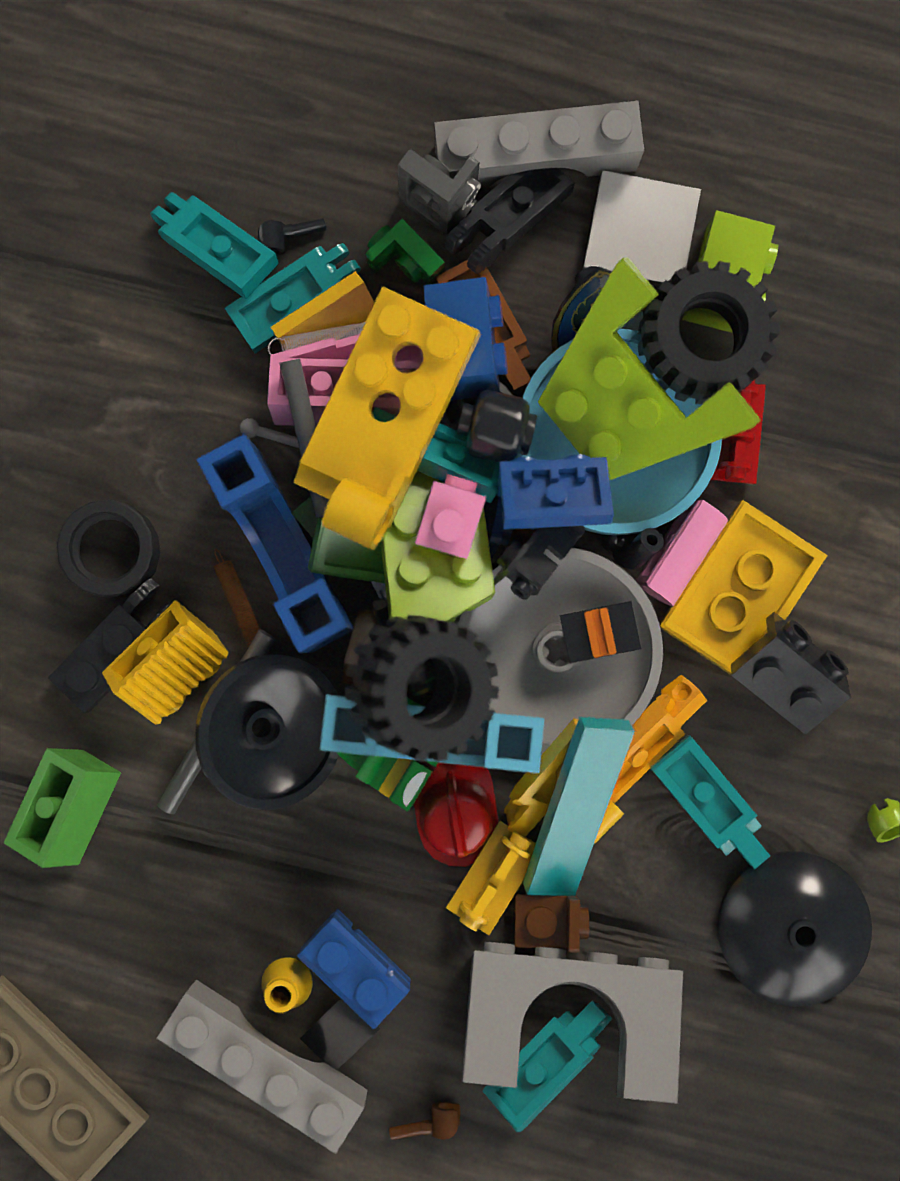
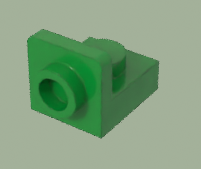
(415, 256)

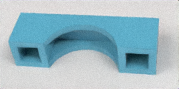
(507, 744)

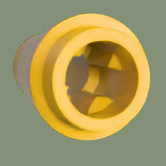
(292, 975)

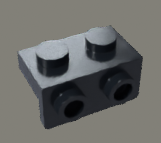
(793, 674)

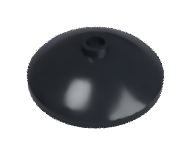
(282, 759)
(767, 909)

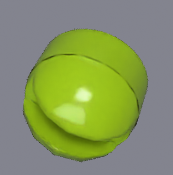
(886, 822)

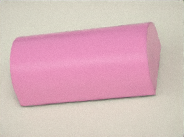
(682, 552)

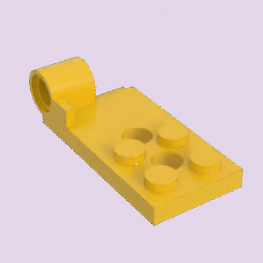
(371, 463)

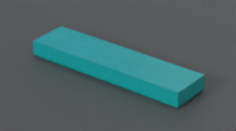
(578, 805)

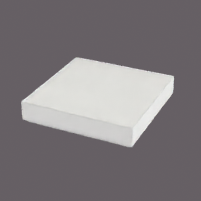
(644, 222)

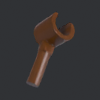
(442, 1126)

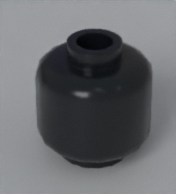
(497, 426)

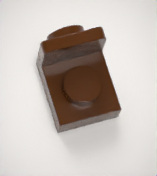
(550, 921)

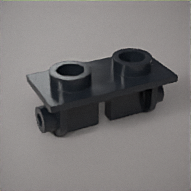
(526, 562)

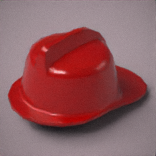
(456, 812)

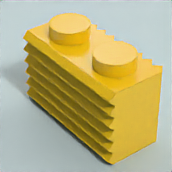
(165, 663)

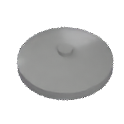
(532, 651)

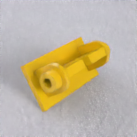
(492, 879)

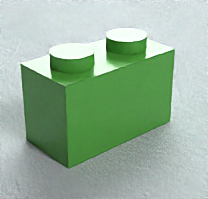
(62, 807)

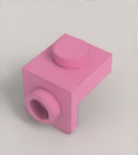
(451, 516)

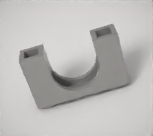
(642, 998)

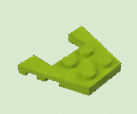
(615, 405)

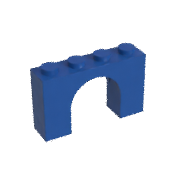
(260, 508)

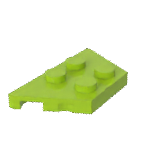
(430, 580)

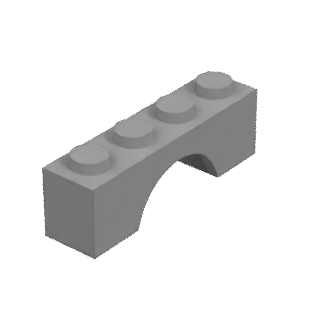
(570, 138)
(294, 1089)

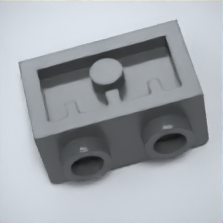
(432, 194)

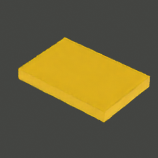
(740, 582)

